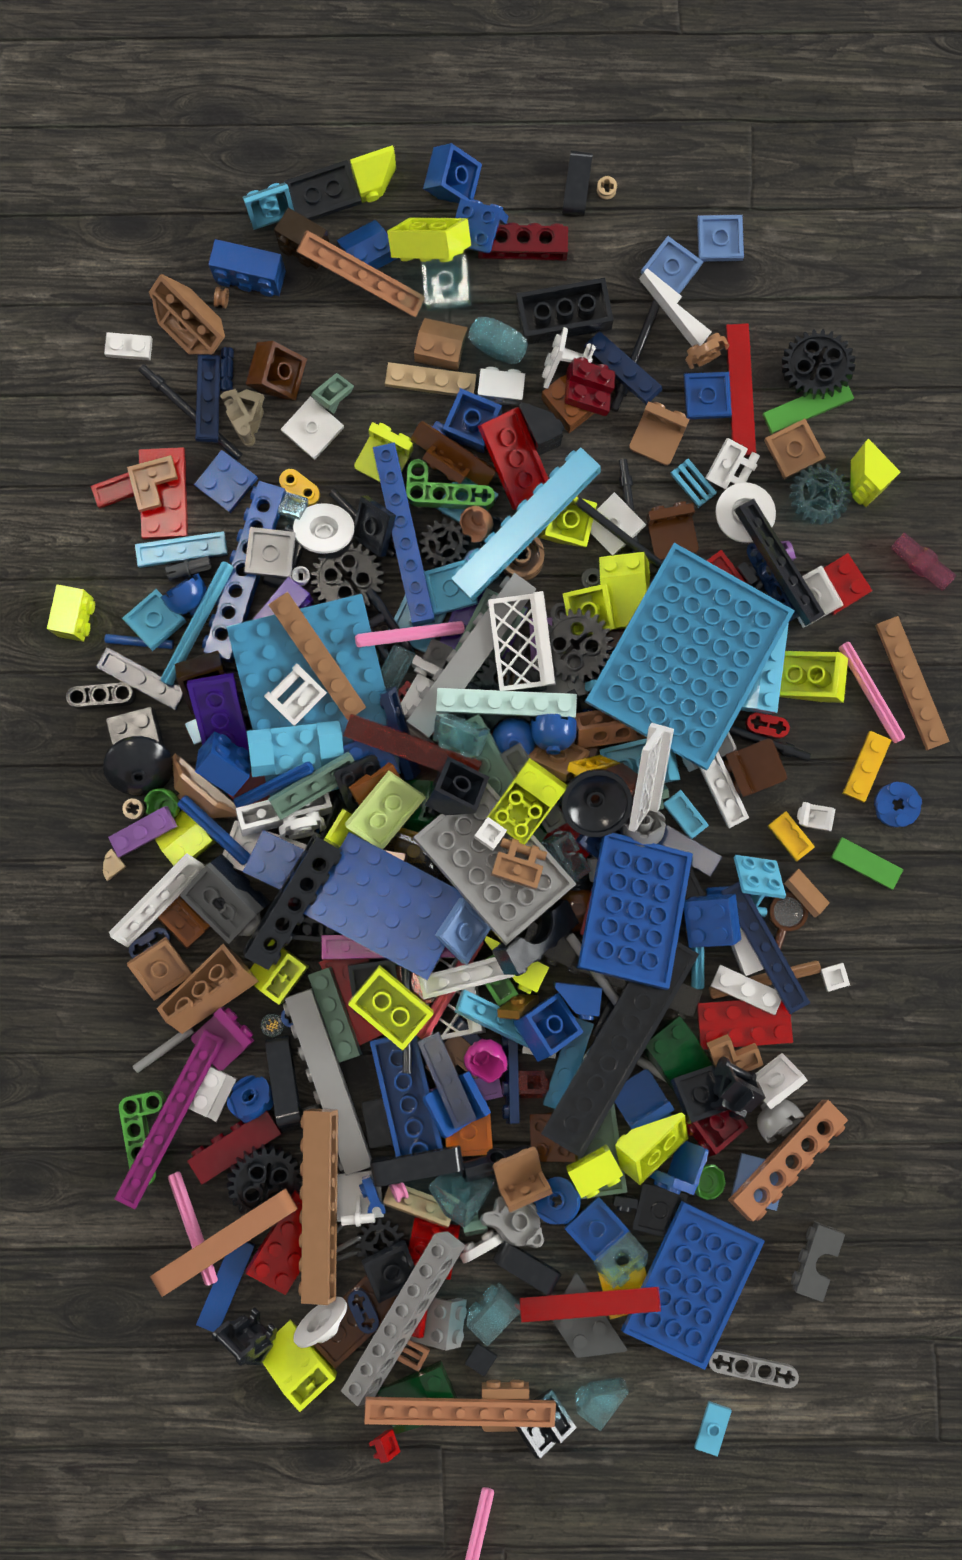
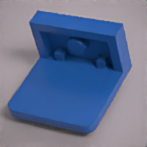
(482, 222)
(643, 1100)
(440, 1114)
(683, 1170)

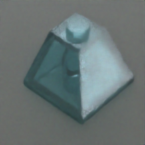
(458, 1198)

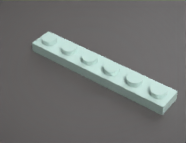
(505, 702)

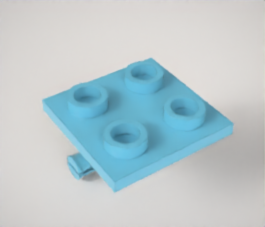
(759, 879)

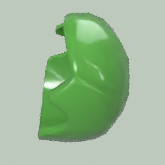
(162, 797)
(710, 1182)

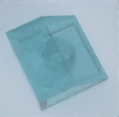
(460, 734)
(600, 1400)

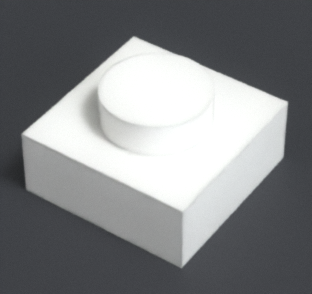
(490, 833)
(834, 977)

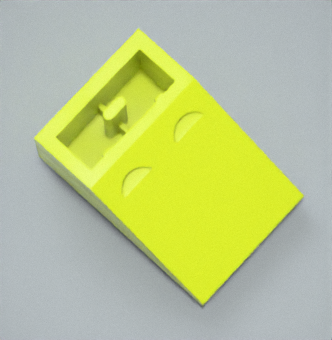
(527, 801)
(297, 1370)

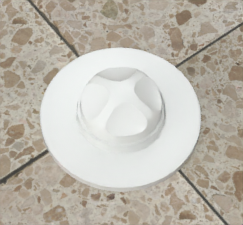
(733, 498)
(324, 528)
(320, 1323)

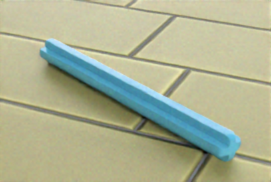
(197, 621)

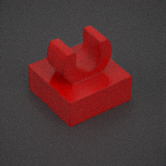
(386, 1446)

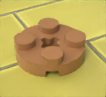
(707, 351)

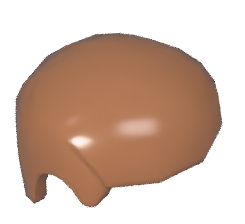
(476, 523)

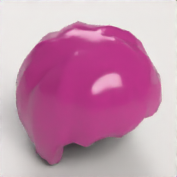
(486, 1060)

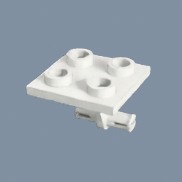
(561, 353)
(350, 1202)

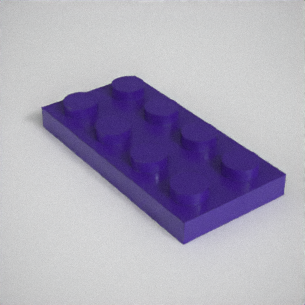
(218, 708)

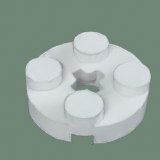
(301, 827)

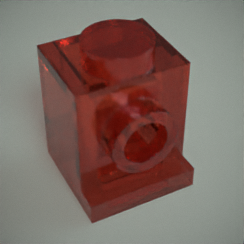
(538, 1079)

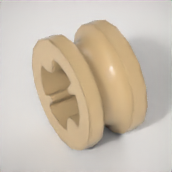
(601, 191)
(131, 815)

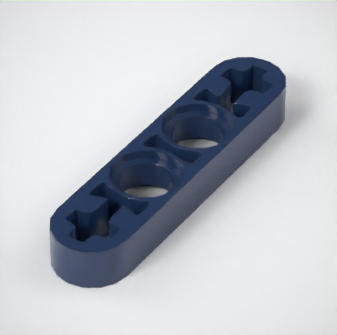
(769, 582)

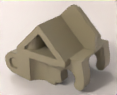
(244, 412)

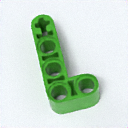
(451, 490)
(138, 1117)

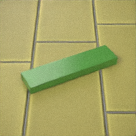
(804, 408)

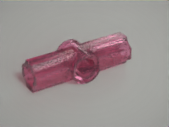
(923, 561)

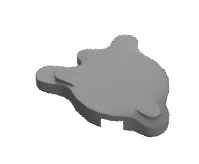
(515, 1227)

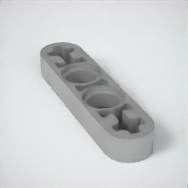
(752, 1370)

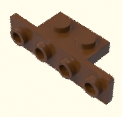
(450, 457)

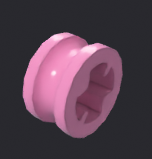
(399, 1191)

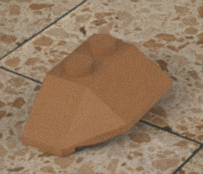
(186, 316)
(201, 791)

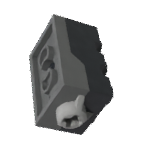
(225, 900)

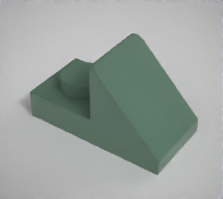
(332, 392)

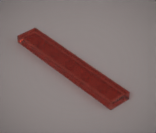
(403, 744)

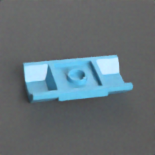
(288, 747)

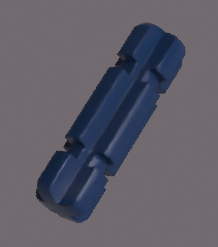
(226, 369)

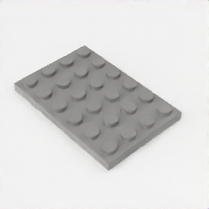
(469, 864)

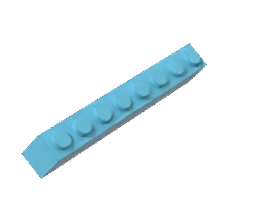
(526, 523)

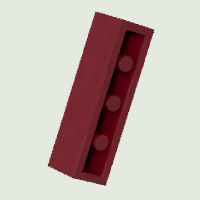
(225, 1149)

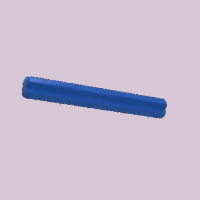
(274, 785)
(214, 830)

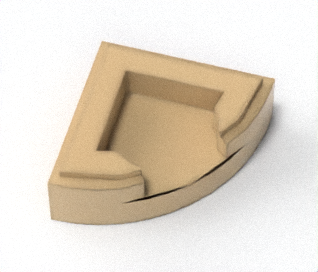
(112, 865)

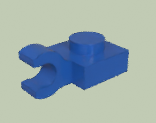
(368, 1190)

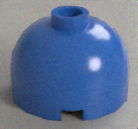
(185, 596)
(513, 731)
(553, 733)

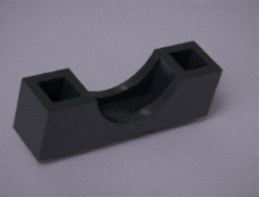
(553, 925)

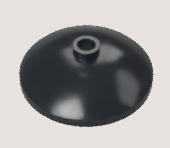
(138, 756)
(597, 816)

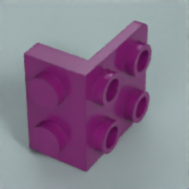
(227, 1027)

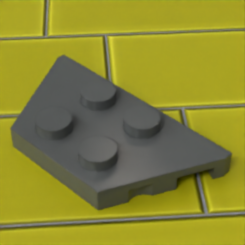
(590, 1334)

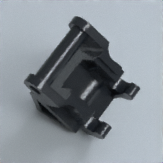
(734, 1093)
(246, 1338)

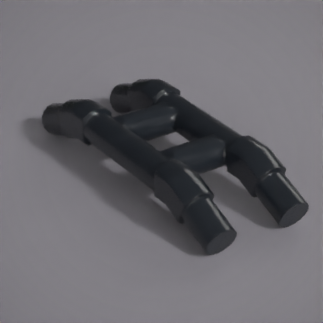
(384, 615)

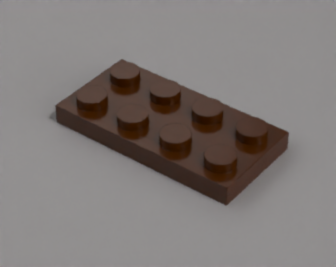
(349, 1335)

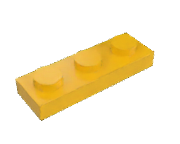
(591, 763)
(866, 766)

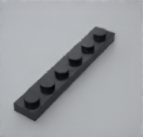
(779, 562)

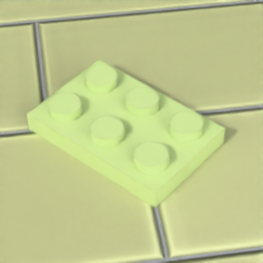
(385, 810)

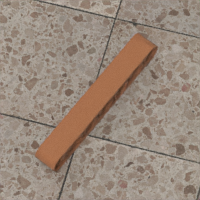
(224, 1242)

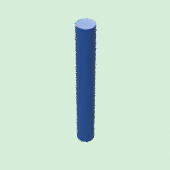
(134, 641)

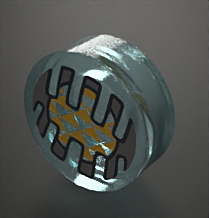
(272, 1025)

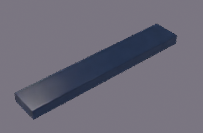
(768, 951)

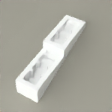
(668, 298)

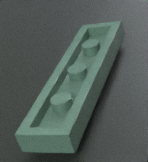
(308, 788)
(335, 1014)

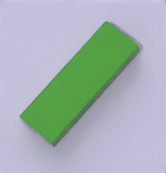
(867, 863)

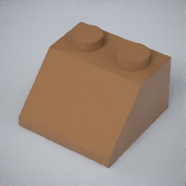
(440, 344)

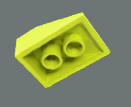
(627, 583)
(814, 676)
(531, 978)
(650, 1146)

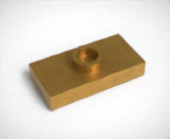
(517, 1006)

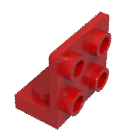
(422, 1235)

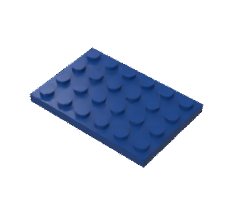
(385, 905)
(635, 911)
(699, 1282)

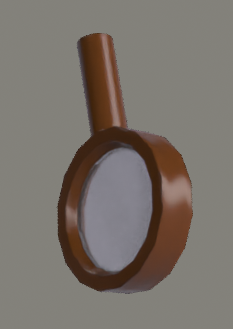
(786, 915)

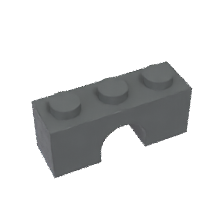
(820, 1241)

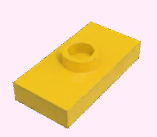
(791, 836)

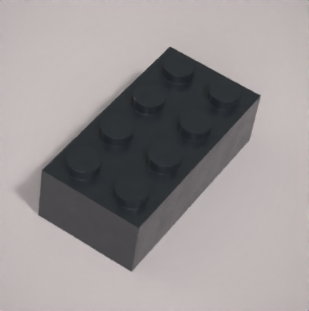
(576, 306)

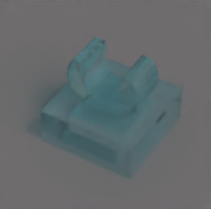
(293, 506)

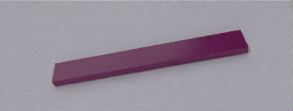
(169, 1119)

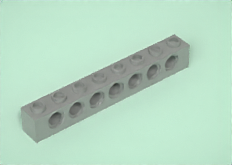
(403, 1317)

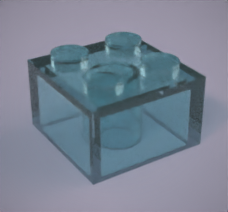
(446, 283)
(492, 1313)

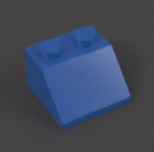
(452, 174)
(368, 244)
(581, 998)

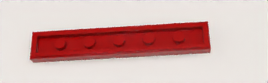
(741, 386)
(590, 1304)

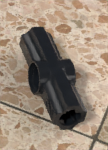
(483, 1166)

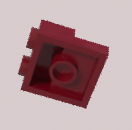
(589, 386)
(716, 1131)

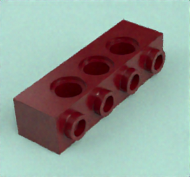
(533, 249)

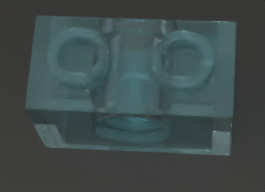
(624, 1247)

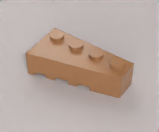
(207, 989)

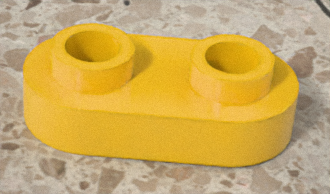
(299, 486)

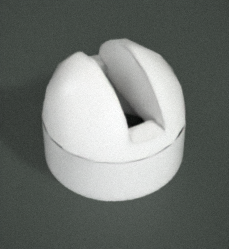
(306, 575)

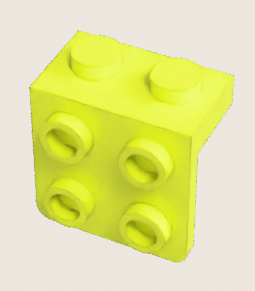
(382, 435)

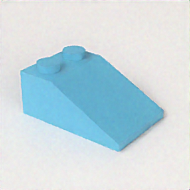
(268, 204)
(631, 753)

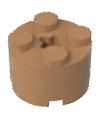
(531, 565)

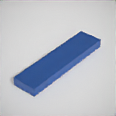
(225, 1288)

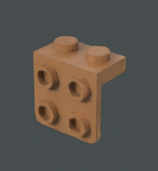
(659, 433)
(521, 1179)
(504, 1390)

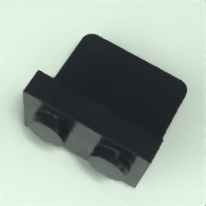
(349, 774)

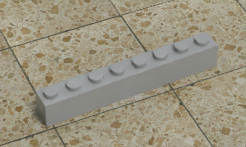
(470, 656)
(327, 1078)

